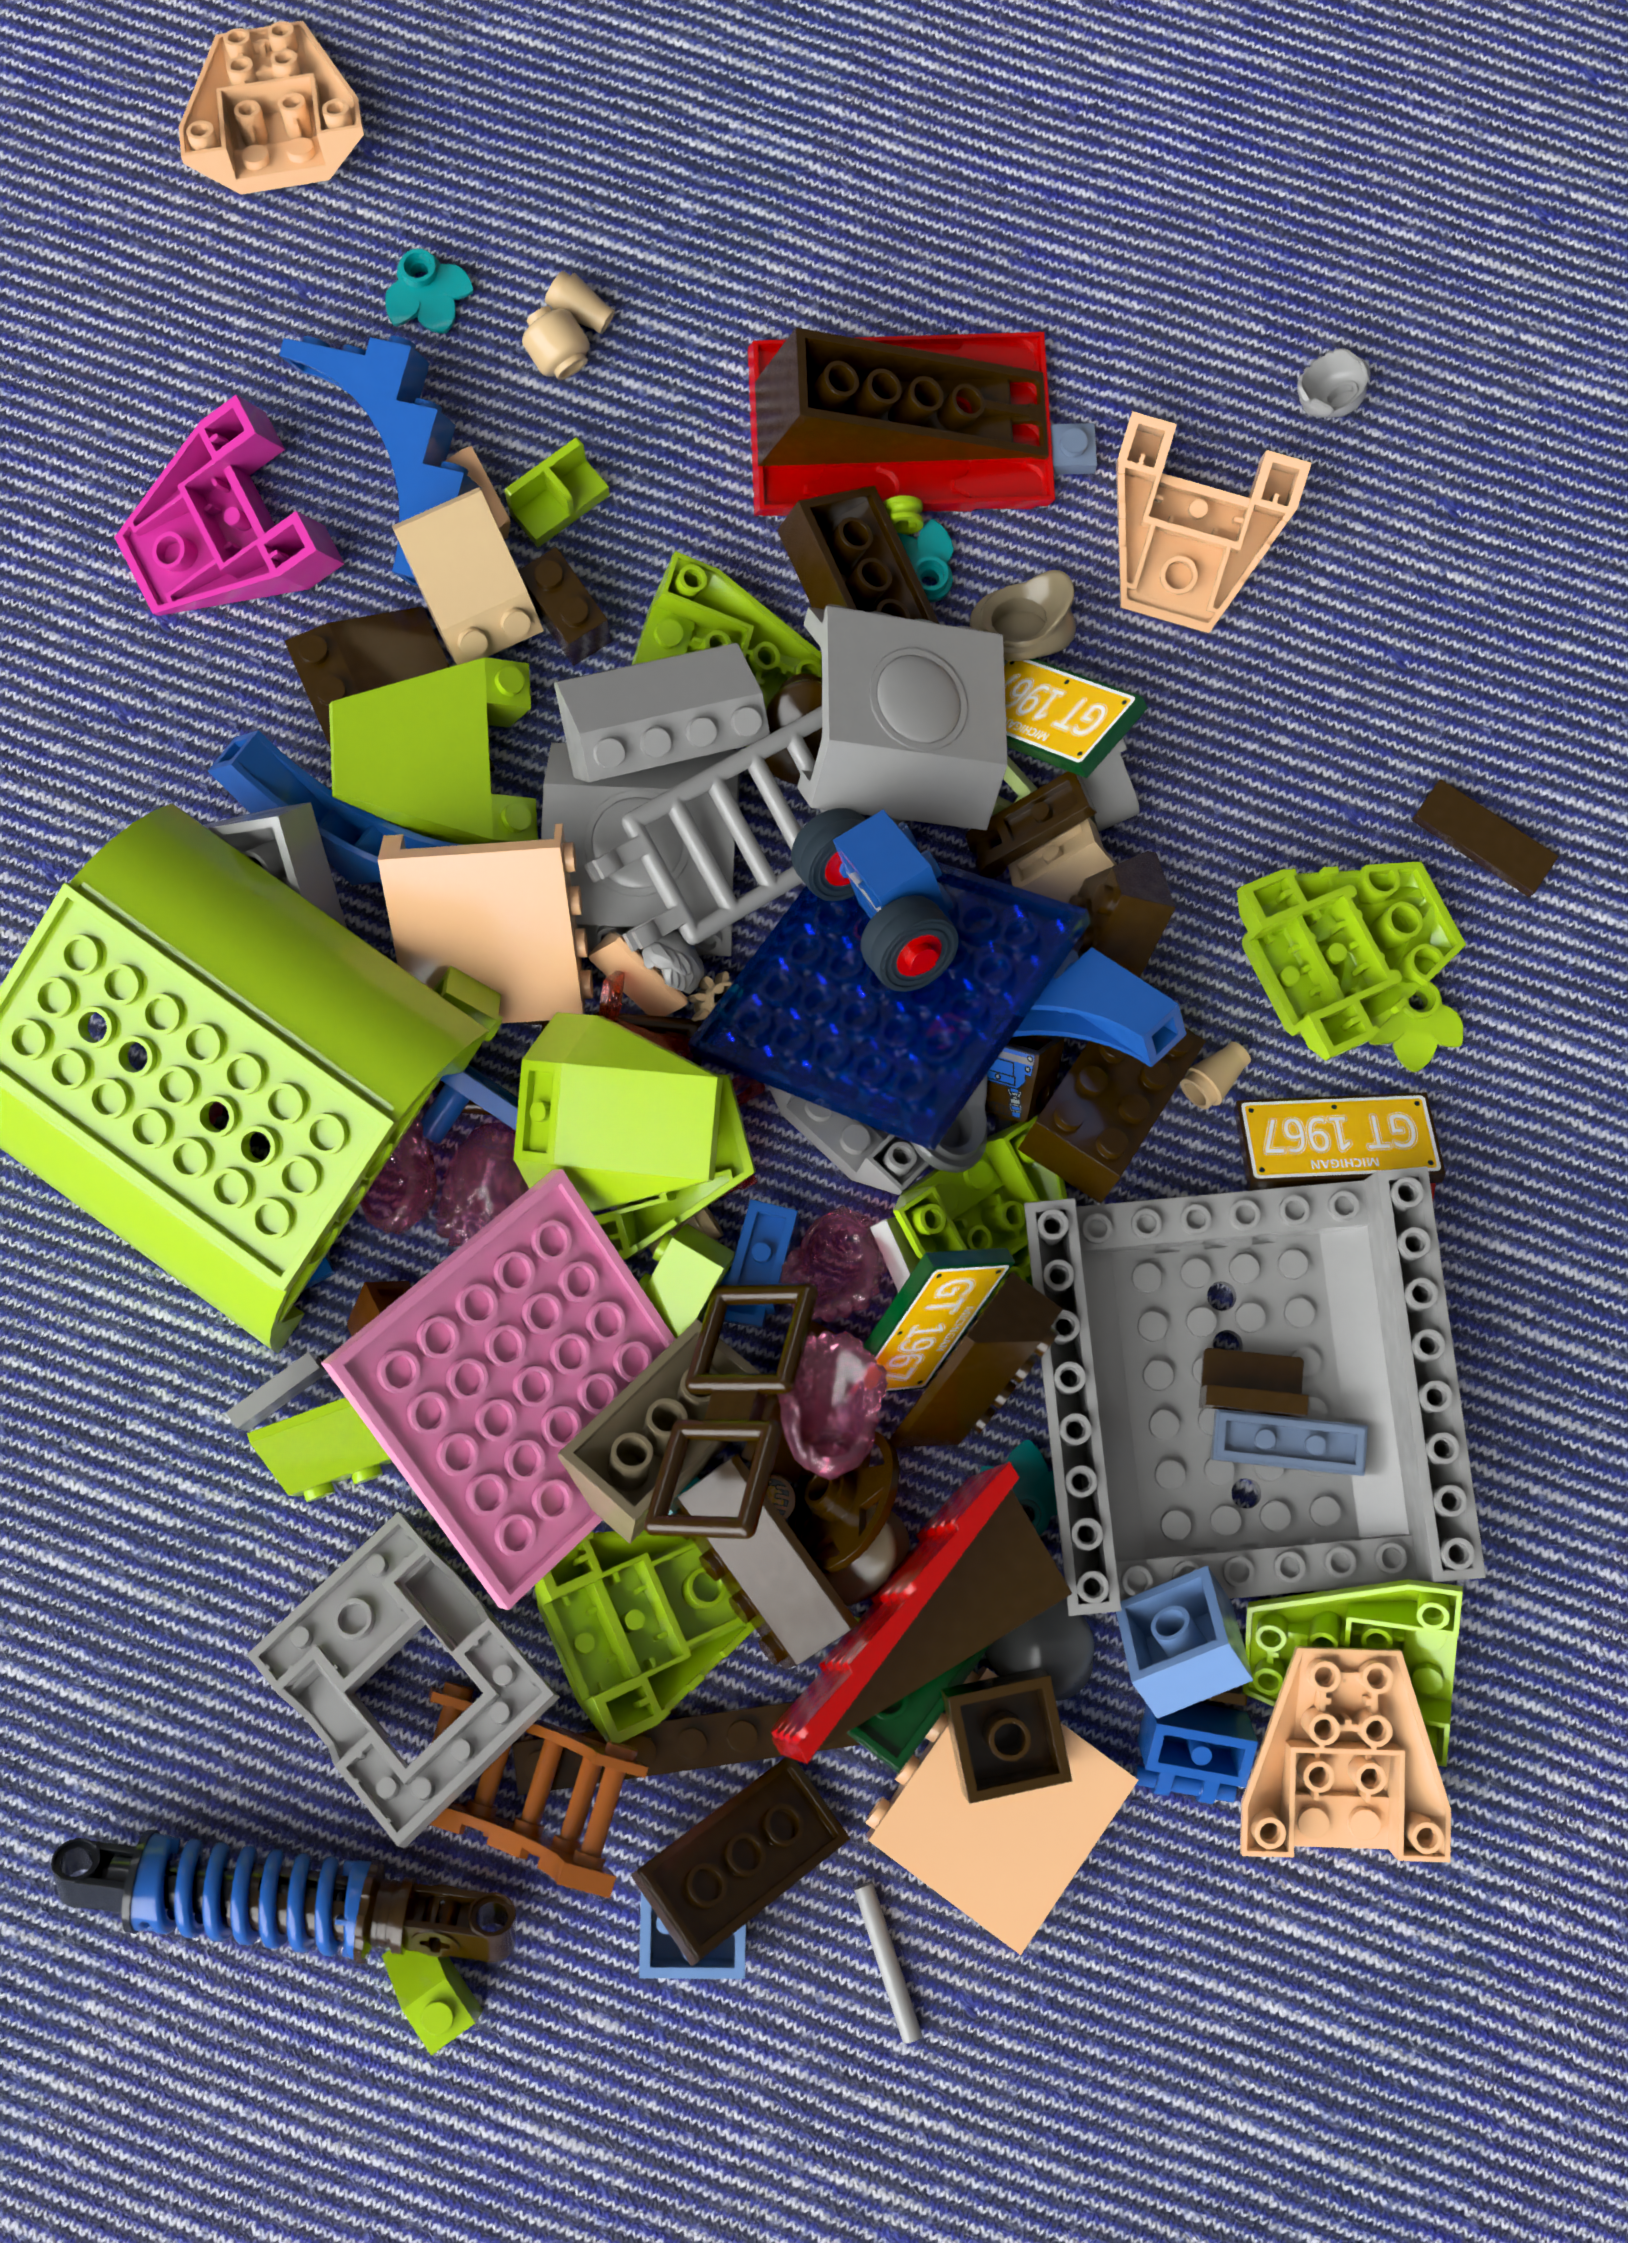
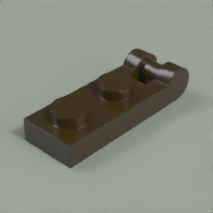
(1030, 823)

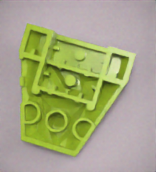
(1345, 947)

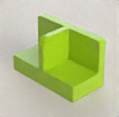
(555, 493)

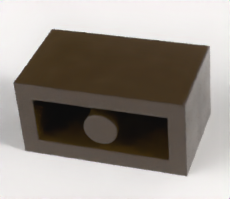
(565, 606)

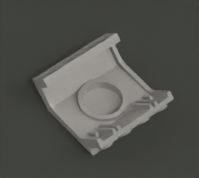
(908, 718)
(594, 823)

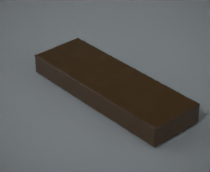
(1485, 838)

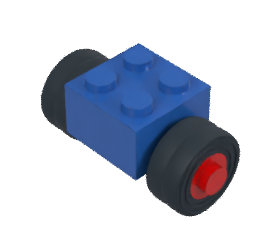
(894, 883)

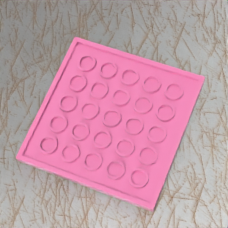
(496, 1372)

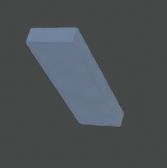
(1289, 1442)

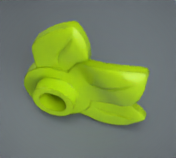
(1420, 1031)

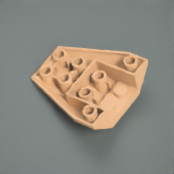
(269, 111)
(1346, 1762)

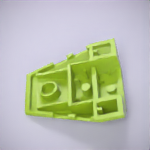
(636, 1626)

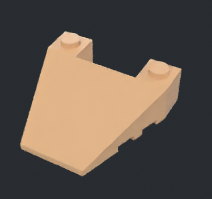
(1189, 543)

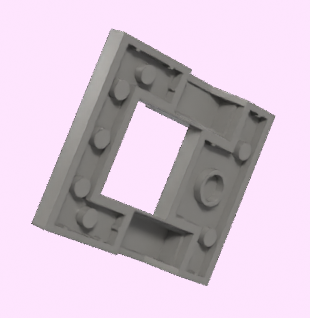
(354, 1628)

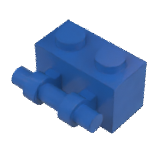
(1196, 1752)

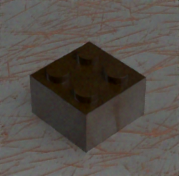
(1006, 1735)

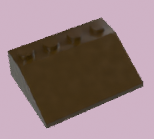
(363, 656)

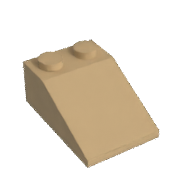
(468, 577)

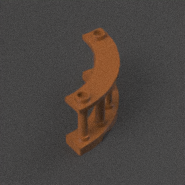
(563, 1856)

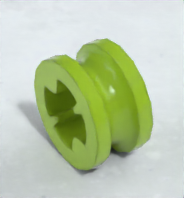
(905, 513)

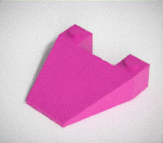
(206, 531)

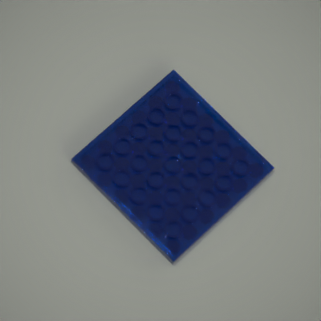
(904, 1062)

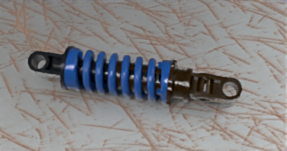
(279, 1901)

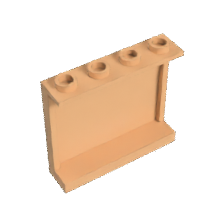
(494, 915)
(1003, 1855)

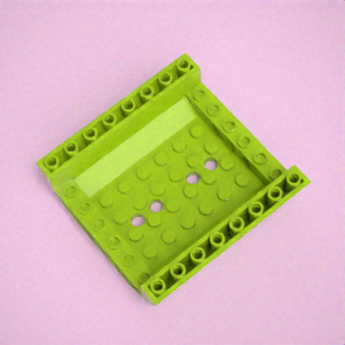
(238, 1004)

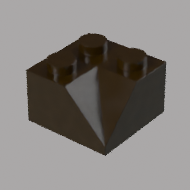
(1126, 911)

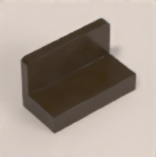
(1252, 1383)

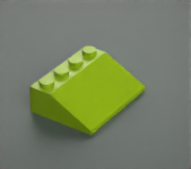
(320, 1450)

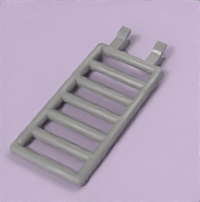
(673, 802)

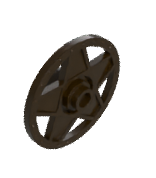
(841, 1508)

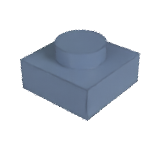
(1073, 448)

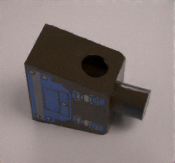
(1023, 1079)

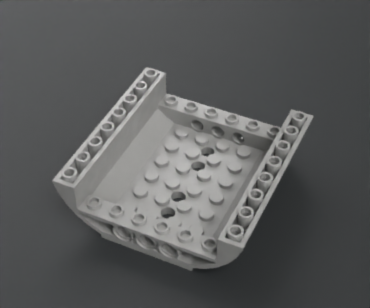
(1314, 1275)

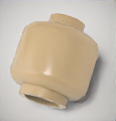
(555, 342)

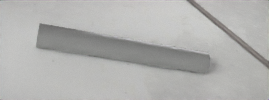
(888, 1962)

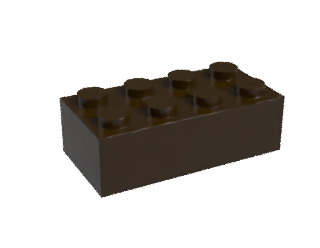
(1105, 1113)

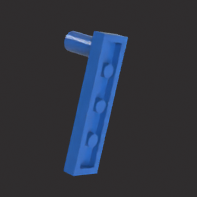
(456, 1094)

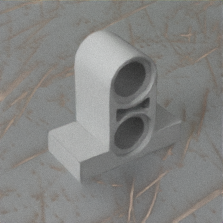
(1112, 790)

